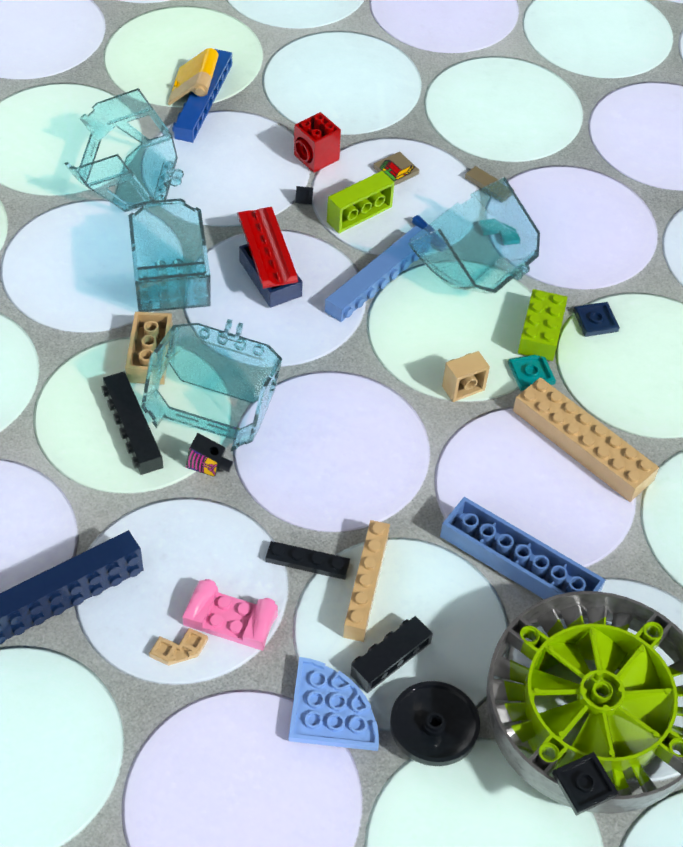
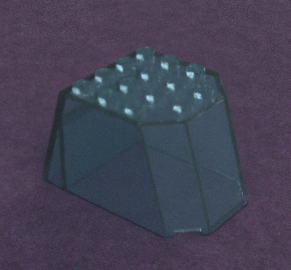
(169, 256)

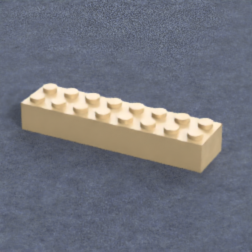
(585, 439)

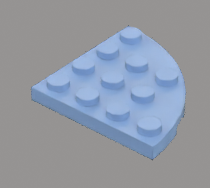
(331, 709)

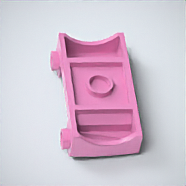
(230, 616)

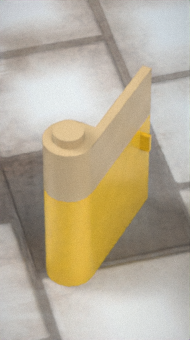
(195, 75)

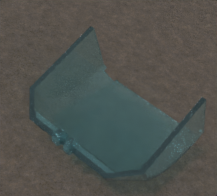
(480, 241)

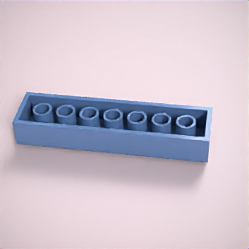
(515, 552)

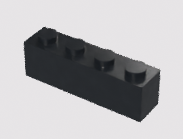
(391, 653)

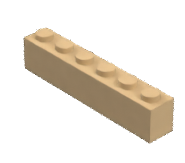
(366, 581)

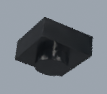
(304, 195)

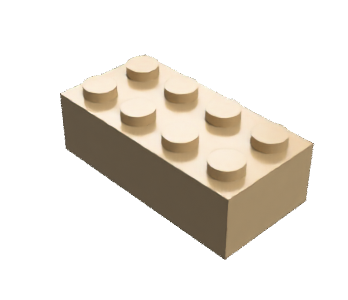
(146, 335)

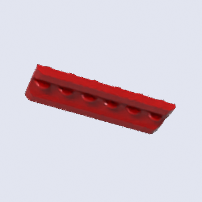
(267, 247)

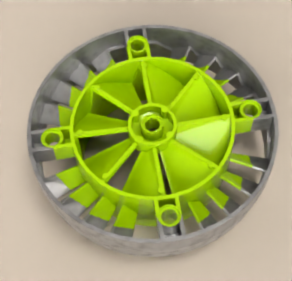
(636, 702)

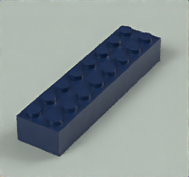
(68, 584)

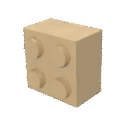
(465, 376)

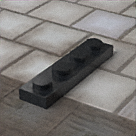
(307, 560)

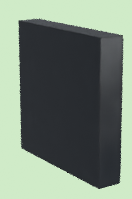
(585, 783)

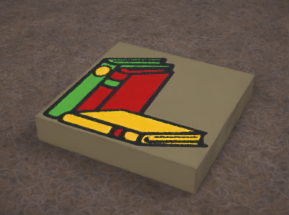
(397, 168)

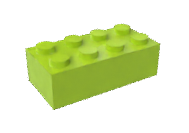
(360, 201)
(542, 324)

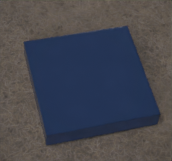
(596, 319)

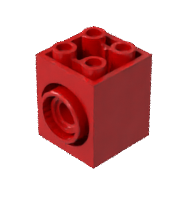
(317, 142)

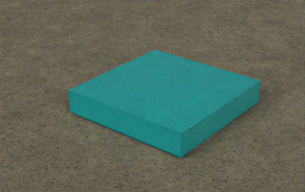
(529, 369)

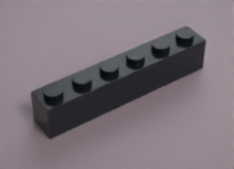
(132, 423)

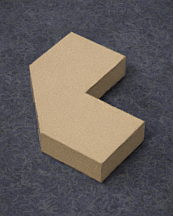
(172, 653)

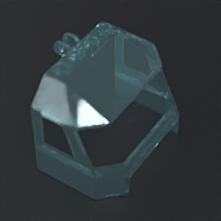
(146, 170)
(217, 363)

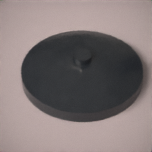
(434, 723)

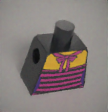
(207, 456)

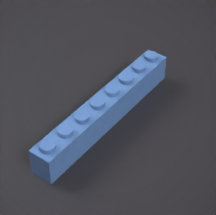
(372, 278)

